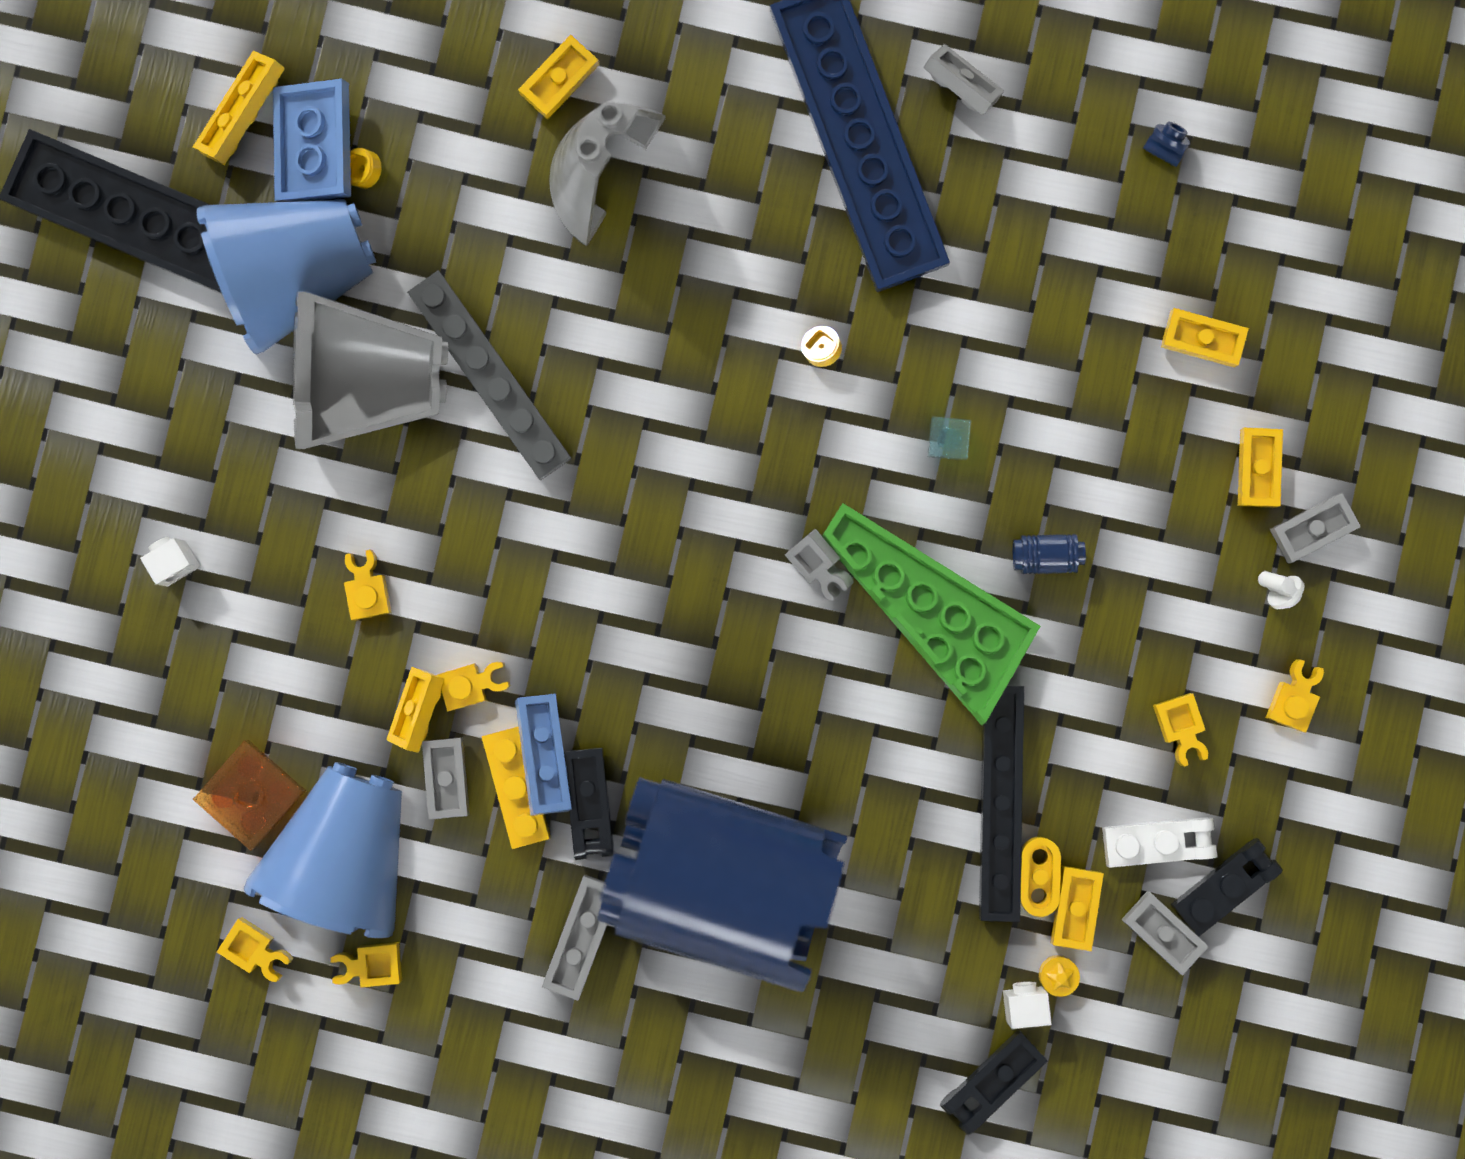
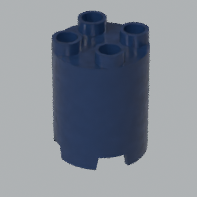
(722, 882)

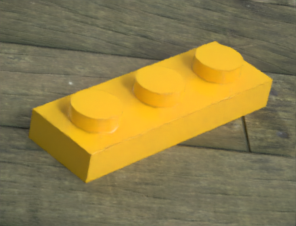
(239, 107)
(508, 774)

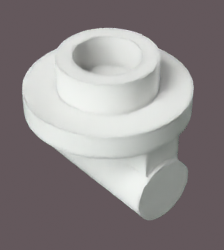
(1284, 591)

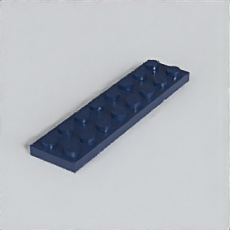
(860, 139)

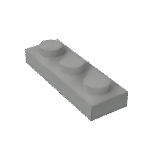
(577, 942)

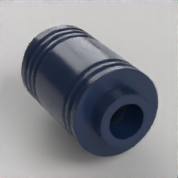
(1048, 554)

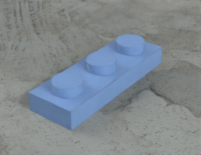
(543, 754)

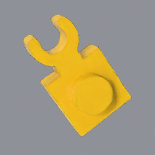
(366, 594)
(466, 685)
(1294, 703)
(1180, 722)
(249, 946)
(375, 965)

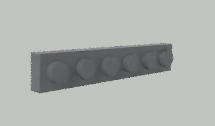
(489, 375)

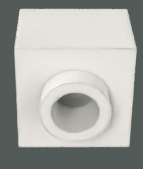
(169, 561)
(1026, 1006)

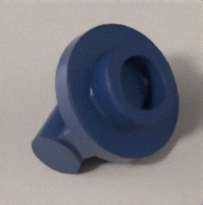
(1168, 142)

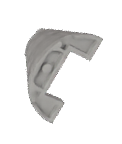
(583, 157)
(360, 372)

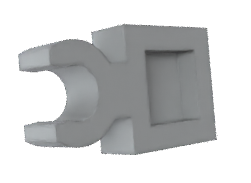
(816, 559)

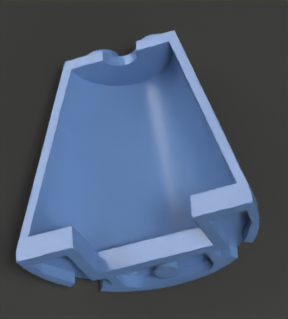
(282, 248)
(337, 856)

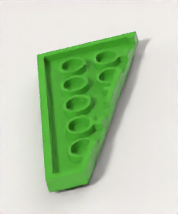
(951, 622)

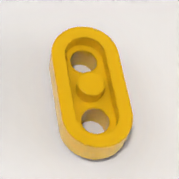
(1040, 875)

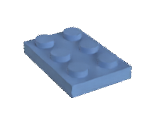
(312, 141)

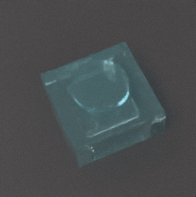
(949, 438)

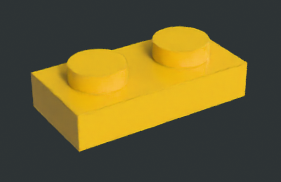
(559, 77)
(1204, 337)
(1260, 467)
(415, 709)
(1077, 909)

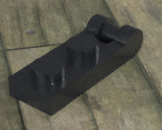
(589, 802)
(1225, 887)
(994, 1082)

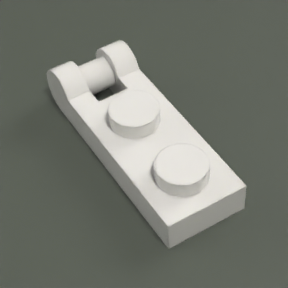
(1158, 842)

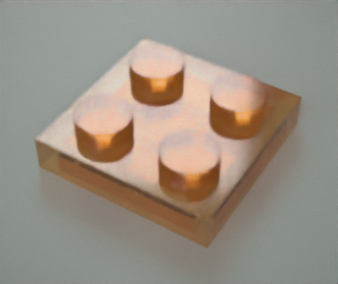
(249, 795)

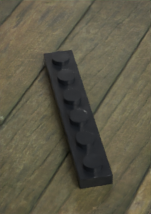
(1002, 809)

